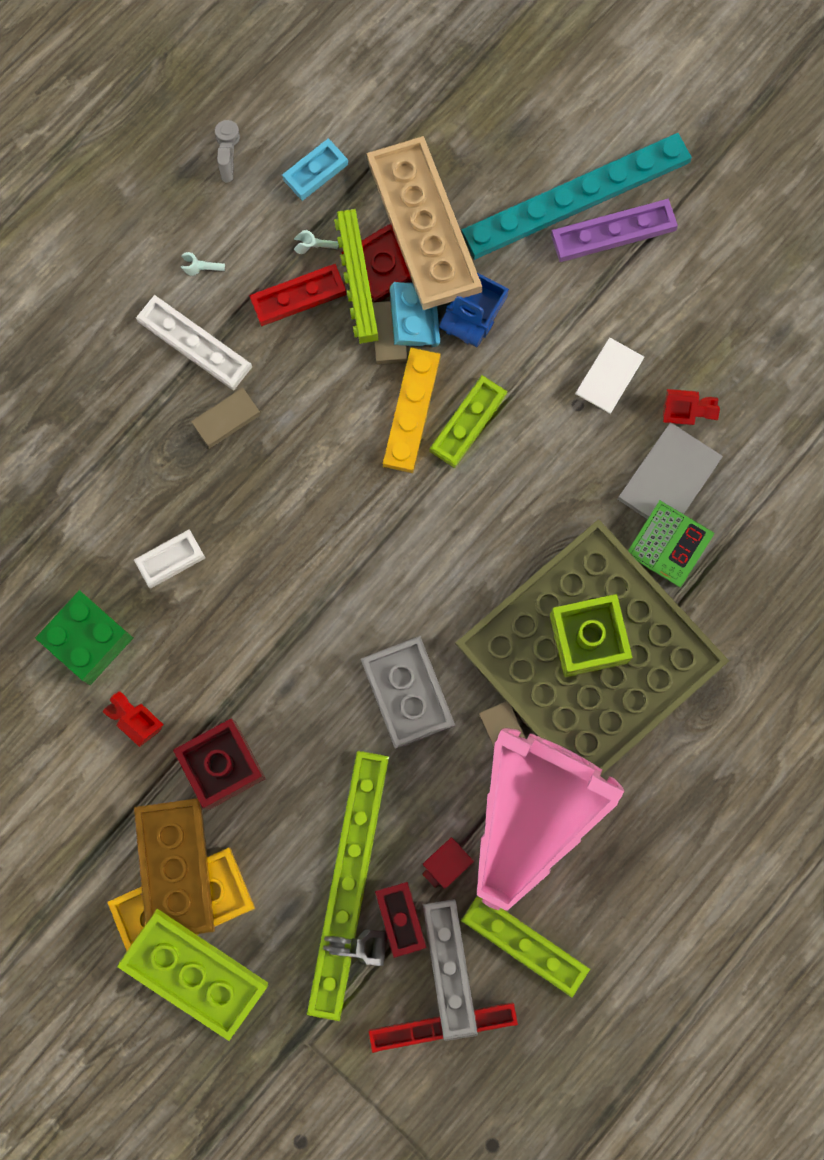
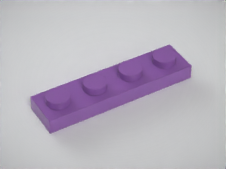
(614, 230)

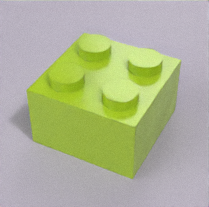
(590, 635)

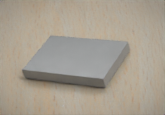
(670, 473)
(407, 692)

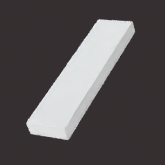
(194, 342)

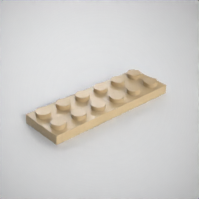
(424, 223)

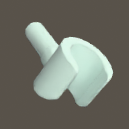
(310, 241)
(198, 265)

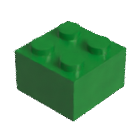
(84, 638)

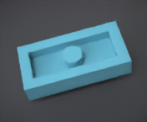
(315, 169)

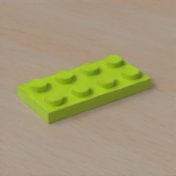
(193, 974)

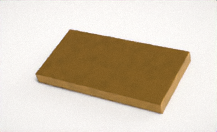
(175, 863)

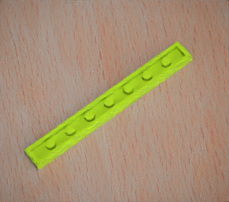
(348, 883)

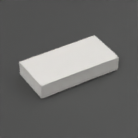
(169, 559)

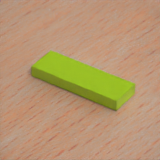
(468, 421)

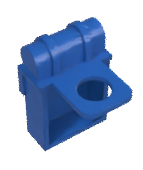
(474, 315)

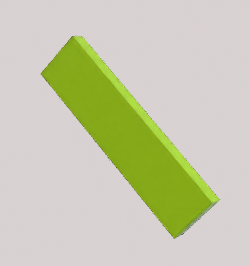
(526, 946)

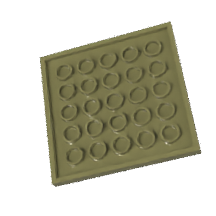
(604, 709)

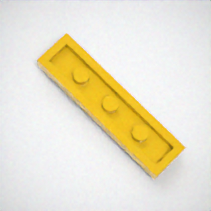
(411, 410)

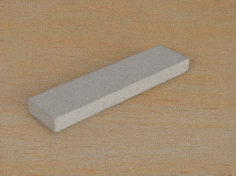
(450, 970)

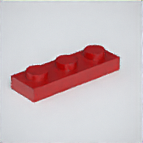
(298, 295)

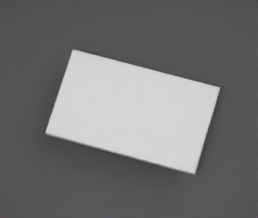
(609, 375)

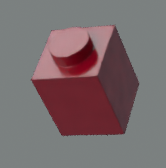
(446, 864)

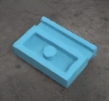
(410, 322)

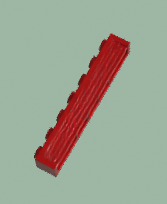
(431, 1028)

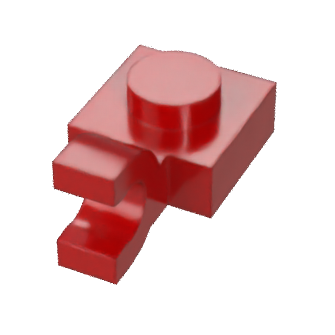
(685, 406)
(135, 722)

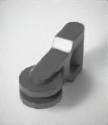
(337, 947)

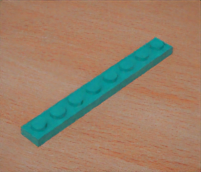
(576, 196)

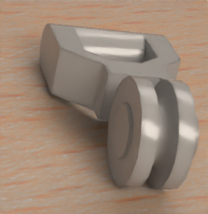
(227, 136)

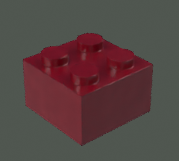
(219, 764)

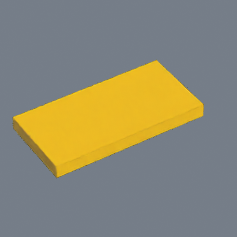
(228, 897)

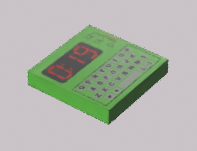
(670, 543)

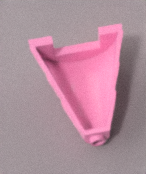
(536, 813)

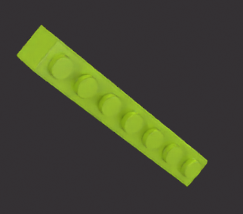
(356, 276)

